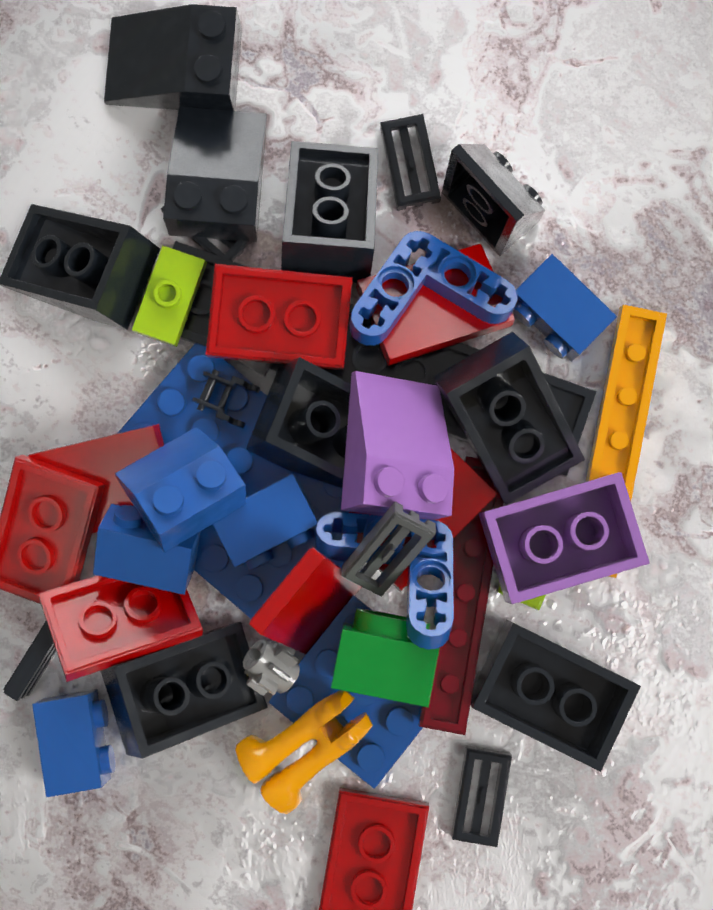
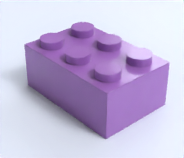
(564, 538)

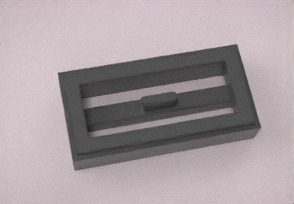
(407, 522)

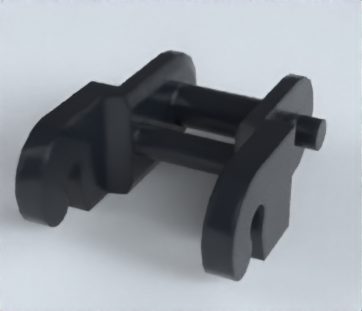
(207, 392)

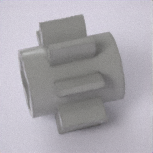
(271, 667)

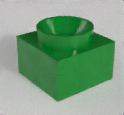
(382, 661)

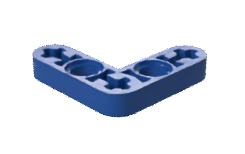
(430, 273)
(429, 561)

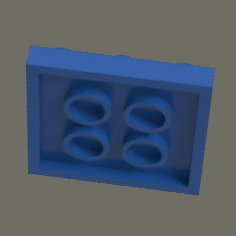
(393, 721)

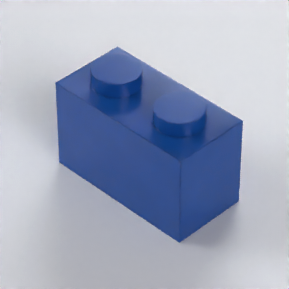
(561, 309)
(267, 521)
(132, 554)
(73, 742)

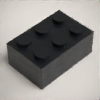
(553, 695)

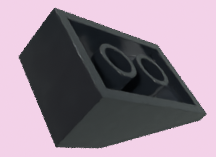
(175, 58)
(215, 174)
(490, 196)
(330, 210)
(80, 264)
(510, 416)
(304, 422)
(182, 691)

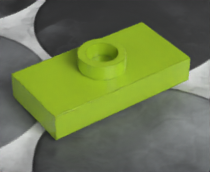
(169, 296)

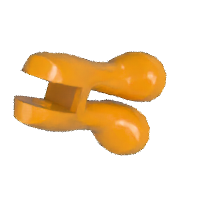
(319, 723)

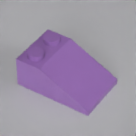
(396, 448)

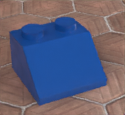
(183, 487)

